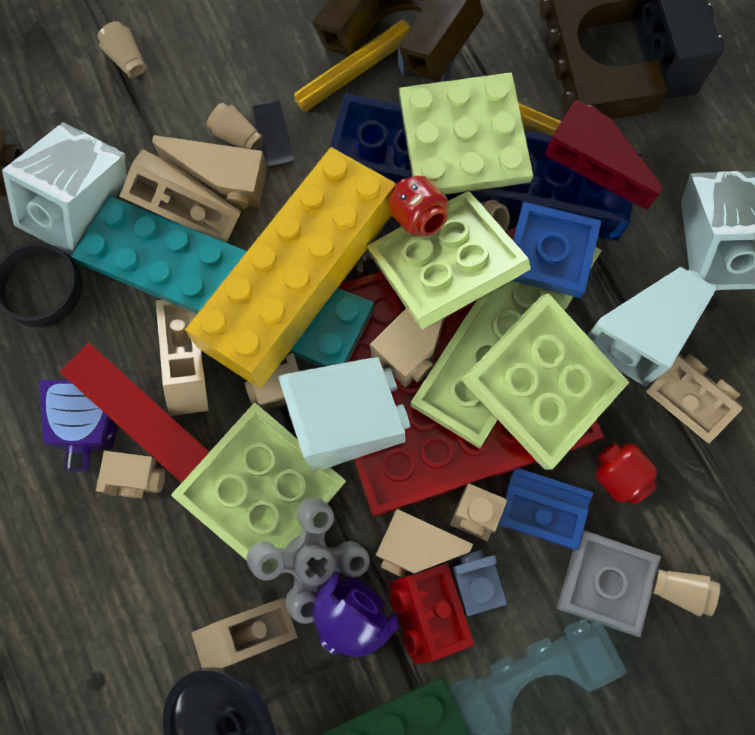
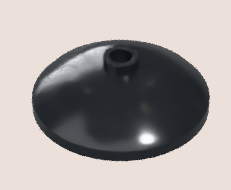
(215, 704)

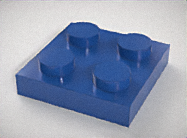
(557, 248)

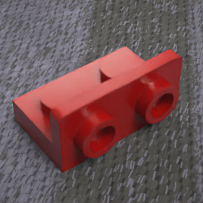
(430, 614)

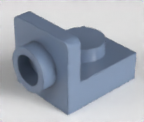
(478, 583)

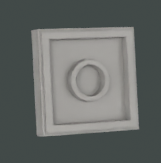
(609, 583)

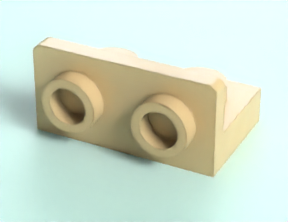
(695, 397)

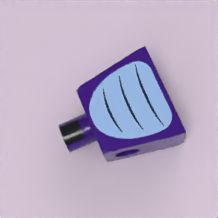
(73, 423)

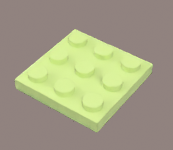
(466, 133)
(453, 265)
(545, 381)
(254, 484)

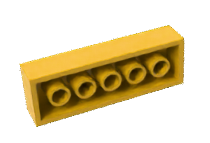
(293, 268)

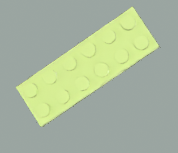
(443, 393)

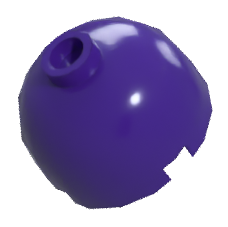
(351, 617)

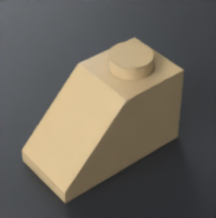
(417, 545)
(244, 635)

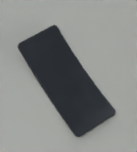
(272, 127)

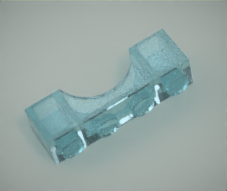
(582, 655)

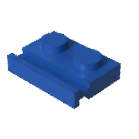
(545, 508)

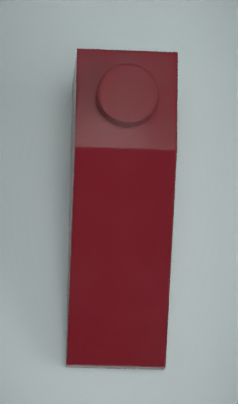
(599, 151)

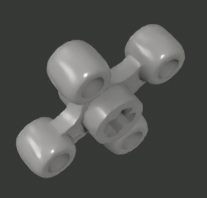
(345, 558)

